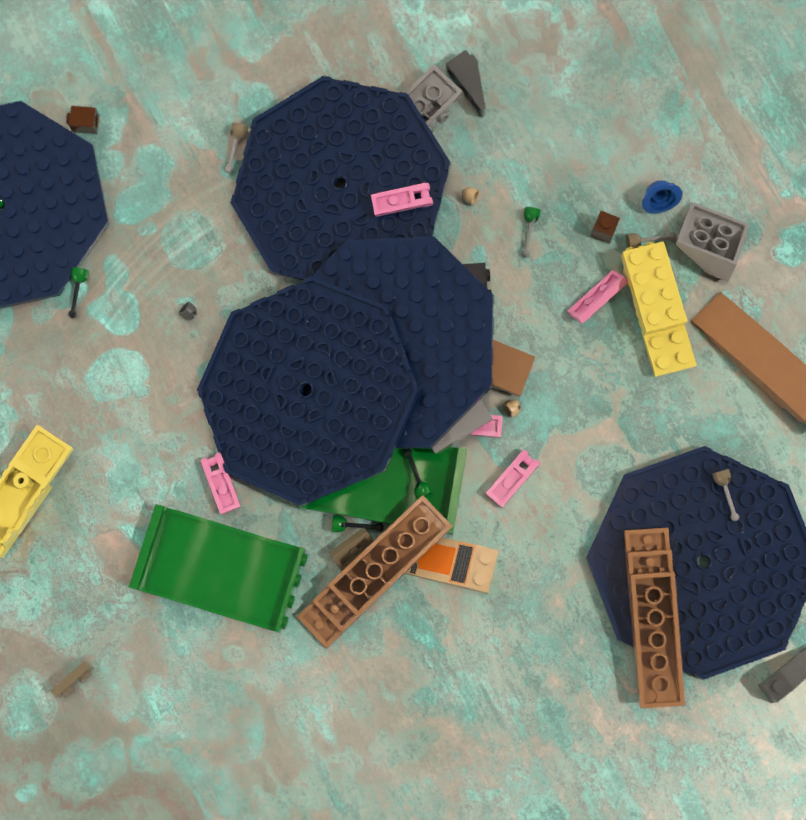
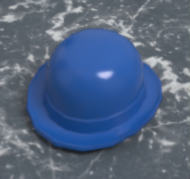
(661, 197)

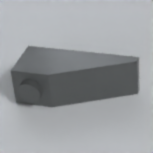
(465, 74)
(785, 678)

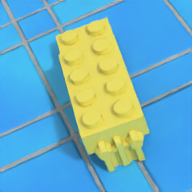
(658, 308)
(27, 482)

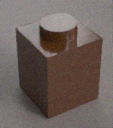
(83, 119)
(605, 226)

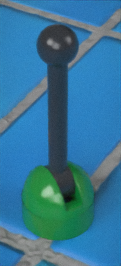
(79, 276)
(421, 487)
(339, 524)

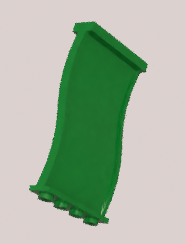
(392, 492)
(218, 568)

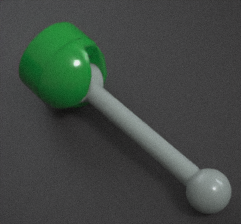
(531, 215)

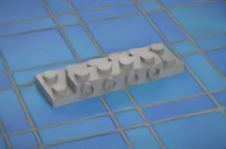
(434, 96)

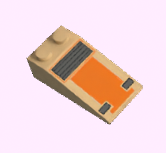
(457, 565)

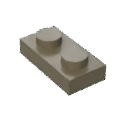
(351, 548)
(67, 685)

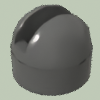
(187, 311)

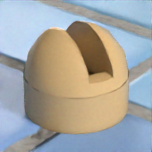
(470, 195)
(511, 408)

